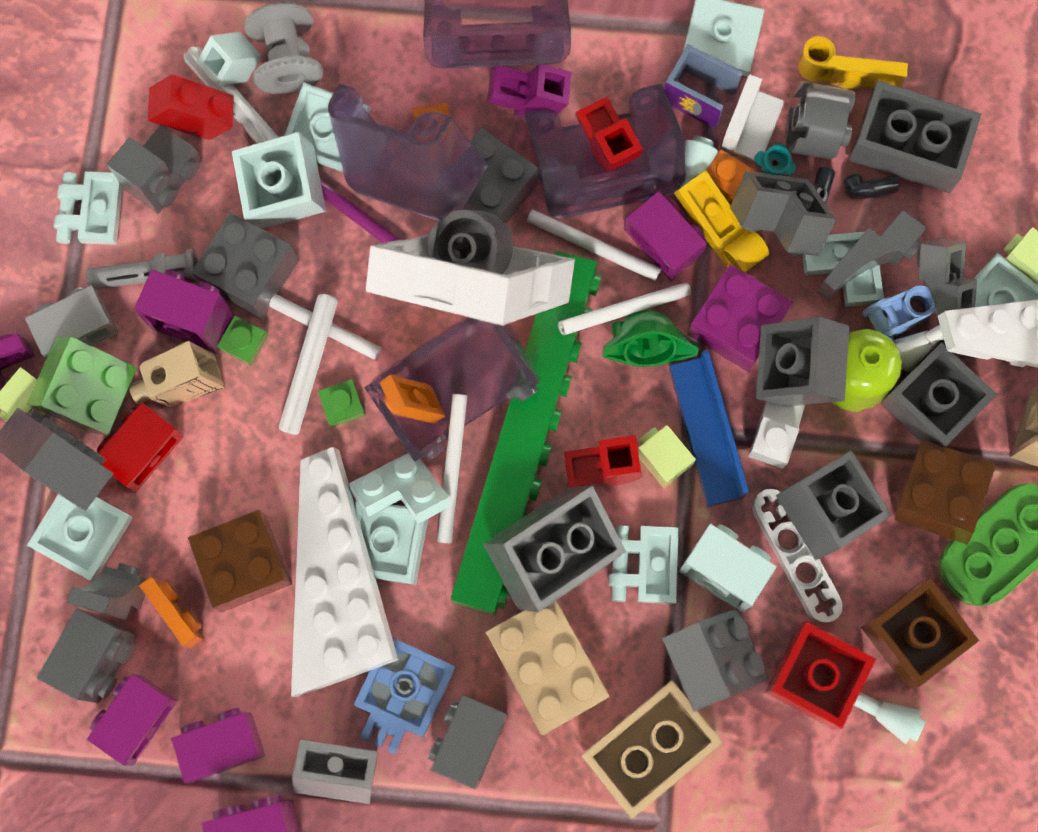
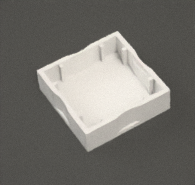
(527, 287)

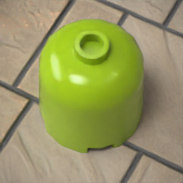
(871, 369)

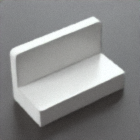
(752, 121)

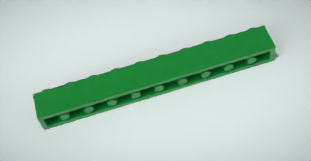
(523, 443)

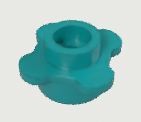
(781, 155)

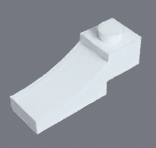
(776, 434)

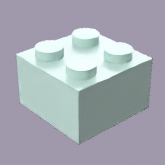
(278, 181)
(728, 567)

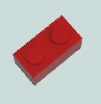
(190, 107)
(138, 446)

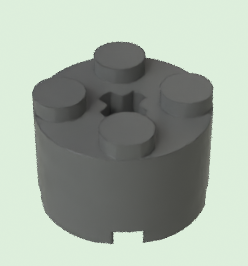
(819, 120)

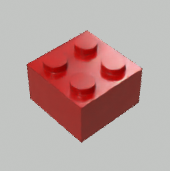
(820, 676)

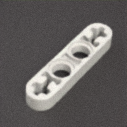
(791, 558)

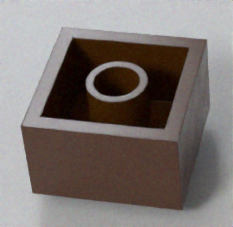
(945, 492)
(239, 561)
(920, 634)

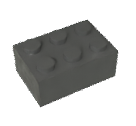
(915, 137)
(54, 457)
(554, 548)

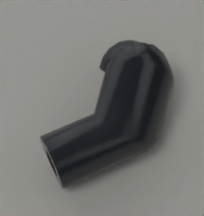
(824, 182)
(870, 189)

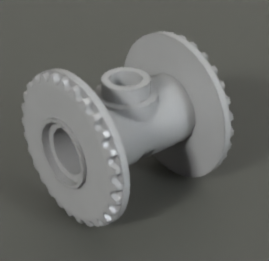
(288, 53)

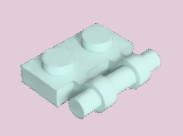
(99, 208)
(657, 565)

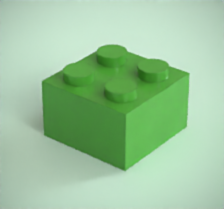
(81, 385)

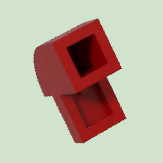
(610, 138)
(609, 464)

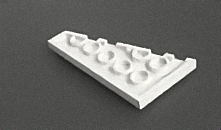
(994, 331)
(337, 599)

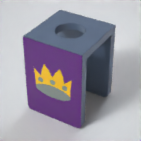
(709, 70)

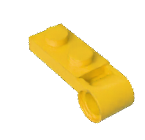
(847, 71)
(720, 226)

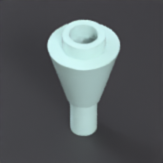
(698, 156)
(898, 719)

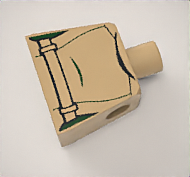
(178, 376)

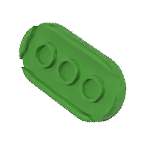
(999, 552)

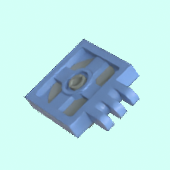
(403, 695)

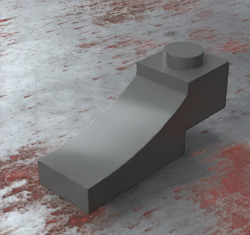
(873, 250)
(942, 268)
(111, 592)

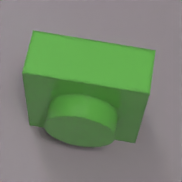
(242, 340)
(341, 403)

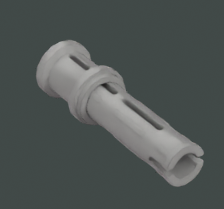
(138, 272)

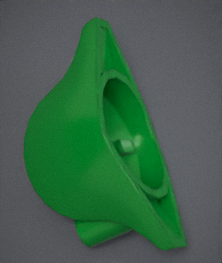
(648, 341)

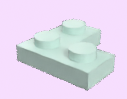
(861, 290)
(402, 481)

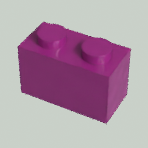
(666, 235)
(131, 719)
(217, 746)

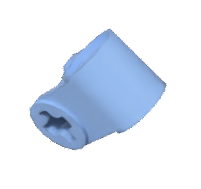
(895, 315)

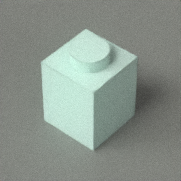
(229, 58)

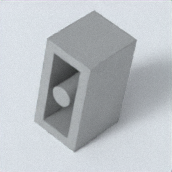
(79, 316)
(334, 771)

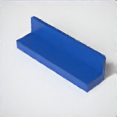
(708, 430)

